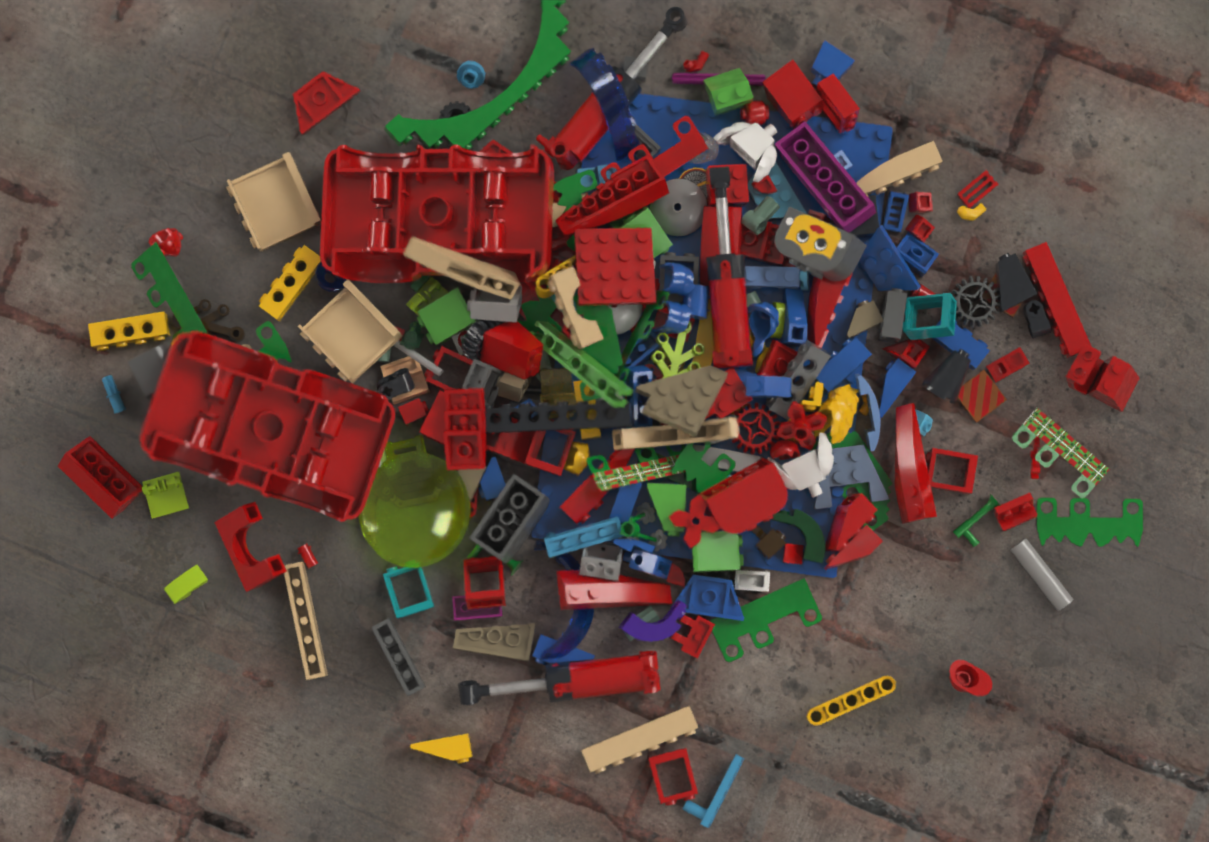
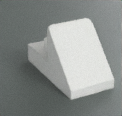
(752, 580)

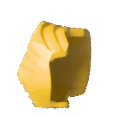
(577, 458)

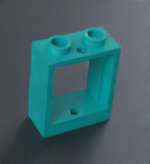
(948, 316)
(400, 613)

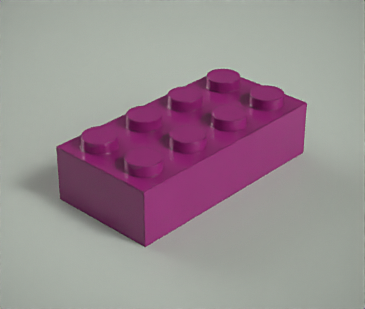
(462, 613)

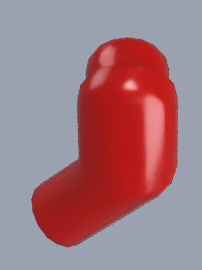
(696, 65)

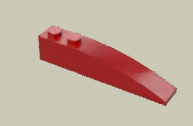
(621, 195)
(822, 302)
(911, 470)
(588, 494)
(587, 592)

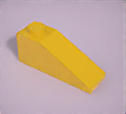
(451, 748)

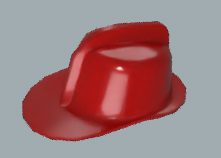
(969, 678)

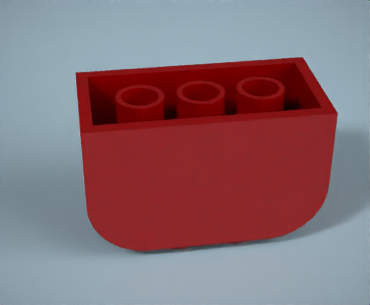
(746, 497)

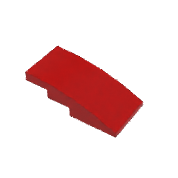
(710, 239)
(763, 246)
(465, 429)

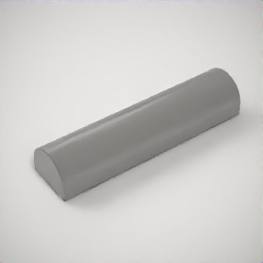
(1042, 574)

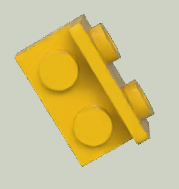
(815, 396)

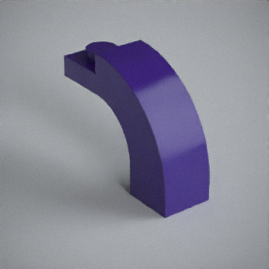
(655, 630)

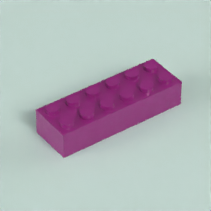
(825, 178)

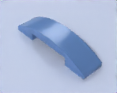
(872, 434)

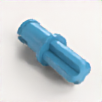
(113, 394)

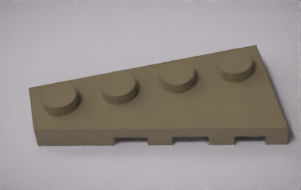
(498, 641)

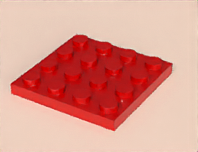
(615, 266)

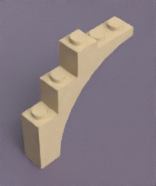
(667, 435)

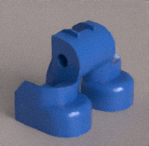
(694, 300)

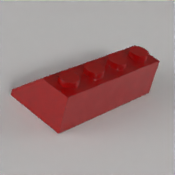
(100, 477)

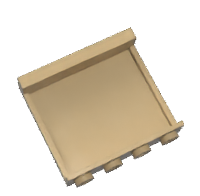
(274, 203)
(350, 333)

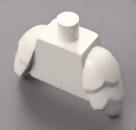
(752, 144)
(808, 468)

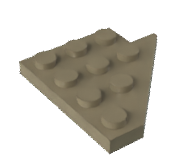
(683, 398)

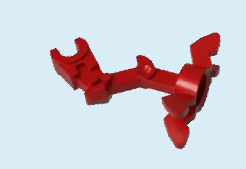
(1035, 467)

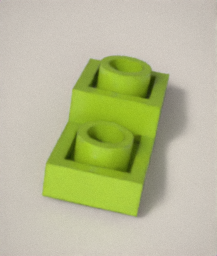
(185, 584)

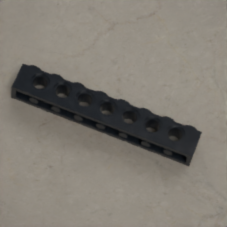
(622, 419)

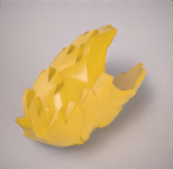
(840, 411)

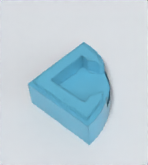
(804, 278)

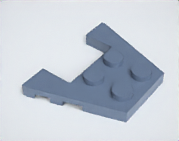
(851, 467)

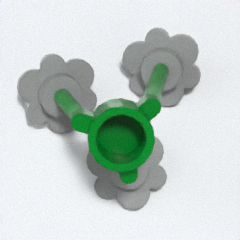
(631, 529)

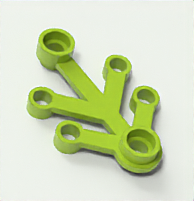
(676, 356)

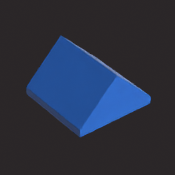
(916, 254)

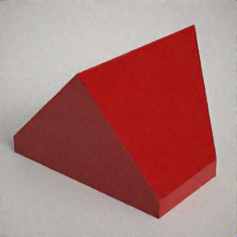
(908, 351)

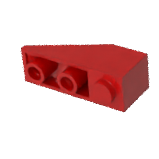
(857, 548)

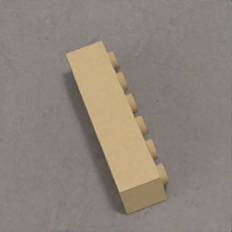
(305, 621)
(640, 738)

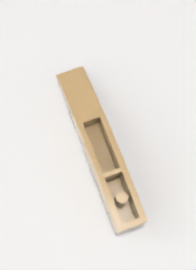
(900, 168)
(464, 268)

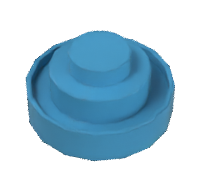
(471, 74)

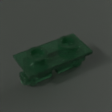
(412, 338)

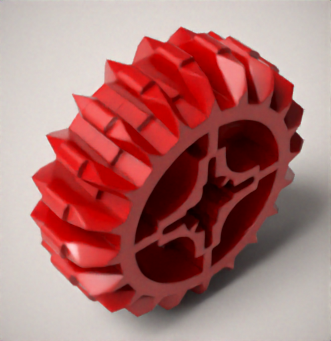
(760, 413)

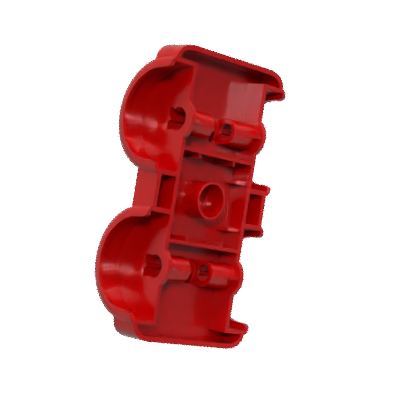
(452, 197)
(267, 425)

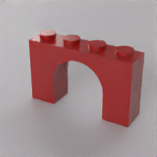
(233, 533)

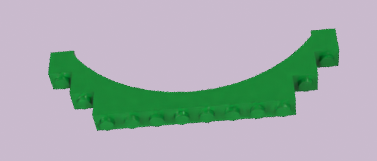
(471, 126)

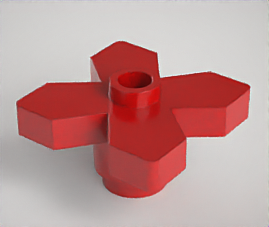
(801, 426)
(684, 519)

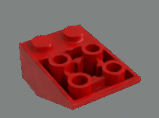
(512, 444)
(848, 520)

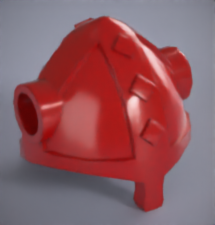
(168, 241)

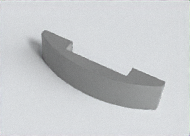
(741, 459)

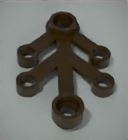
(206, 321)

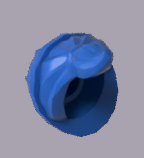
(763, 323)

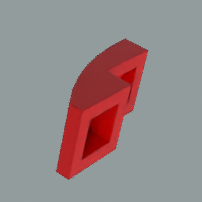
(1008, 364)

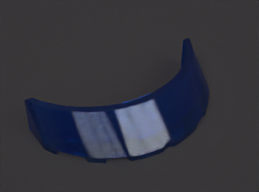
(611, 100)
(580, 620)

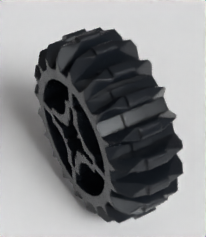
(474, 337)

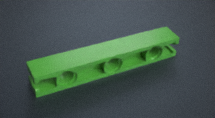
(582, 365)

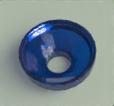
(320, 273)

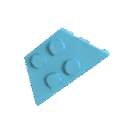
(784, 196)

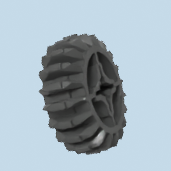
(966, 297)

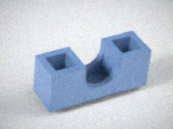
(772, 277)

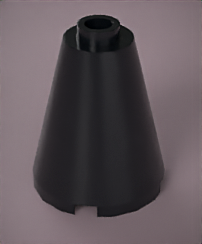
(949, 376)

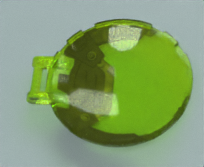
(415, 507)

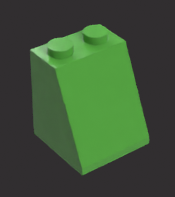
(728, 91)
(644, 219)
(445, 317)
(667, 500)
(717, 552)

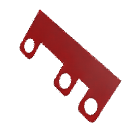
(689, 147)

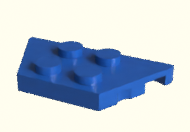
(886, 265)
(711, 598)

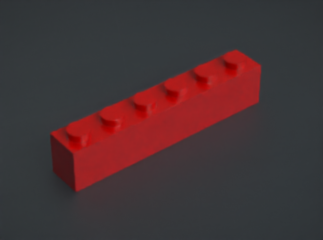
(1056, 299)

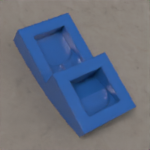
(629, 544)

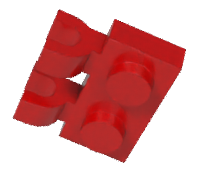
(696, 637)

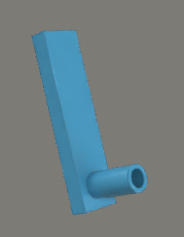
(582, 537)
(708, 816)

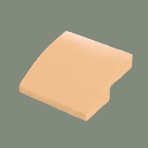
(416, 373)

